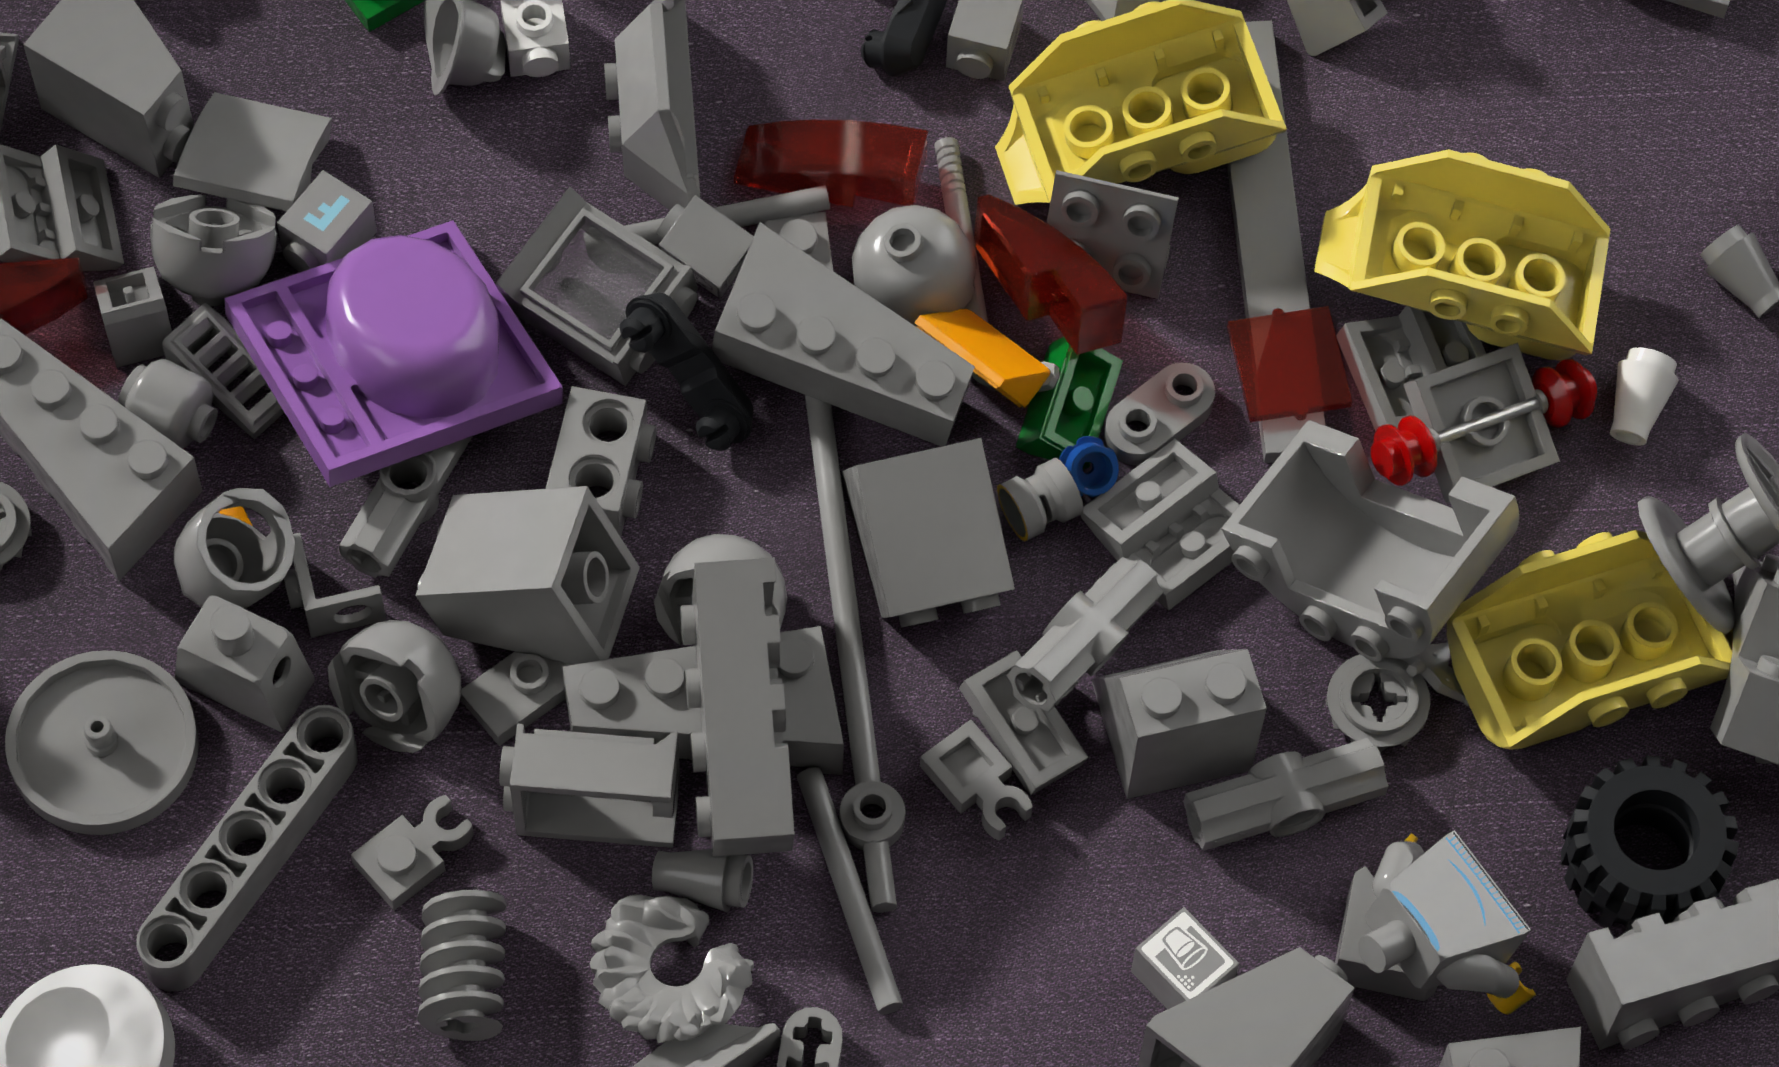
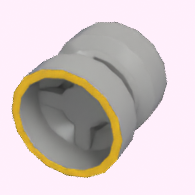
(1040, 499)

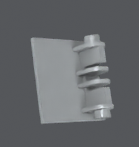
(1117, 226)

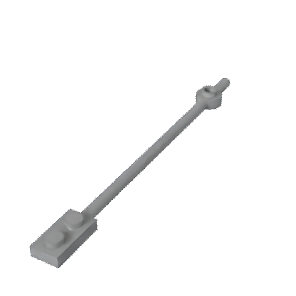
(871, 835)

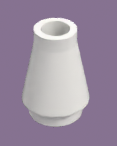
(1642, 390)

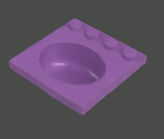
(392, 352)

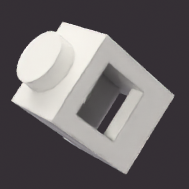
(535, 37)

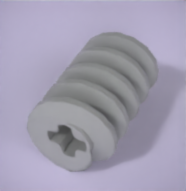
(456, 964)

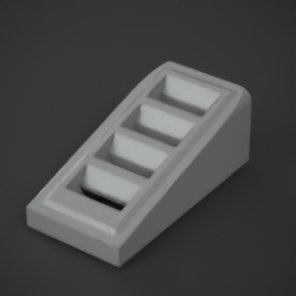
(199, 344)

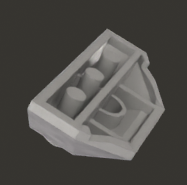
(655, 104)

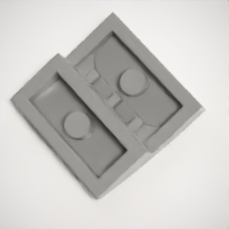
(252, 151)
(57, 209)
(1399, 350)
(1169, 518)

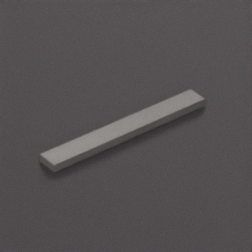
(1269, 235)

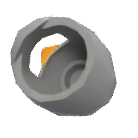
(230, 557)

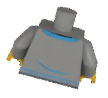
(1444, 922)

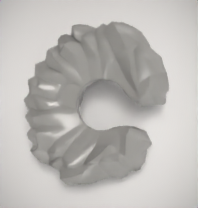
(641, 1001)

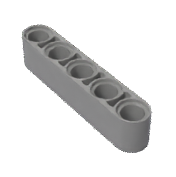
(246, 877)

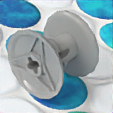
(1722, 539)

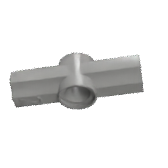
(394, 514)
(1084, 634)
(1285, 794)

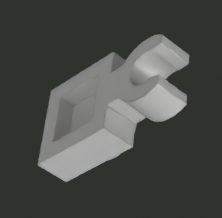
(972, 772)
(406, 858)

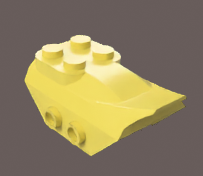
(1139, 97)
(1475, 246)
(1580, 641)

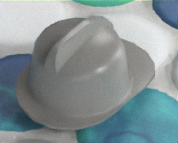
(463, 43)

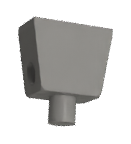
(233, 661)

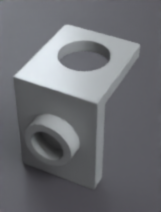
(322, 612)

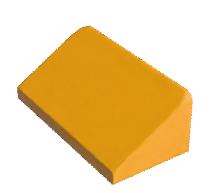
(993, 354)

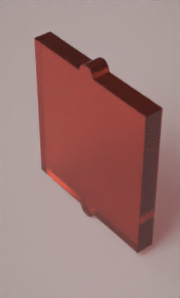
(1289, 364)

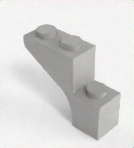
(1750, 700)

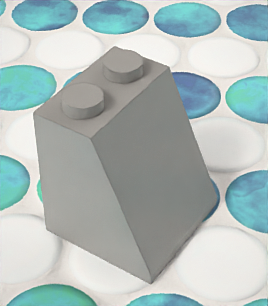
(112, 80)
(930, 531)
(530, 574)
(1182, 720)
(1262, 1018)

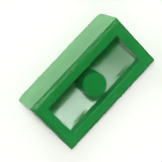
(1074, 405)

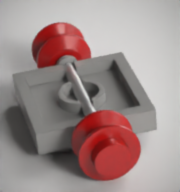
(1483, 420)

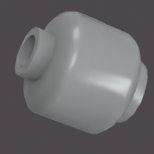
(171, 401)

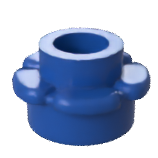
(1103, 461)

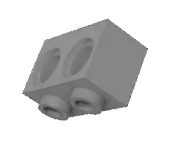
(589, 462)

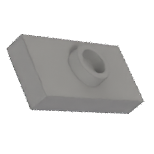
(514, 692)

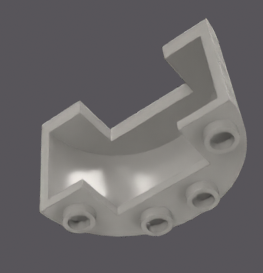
(1361, 553)

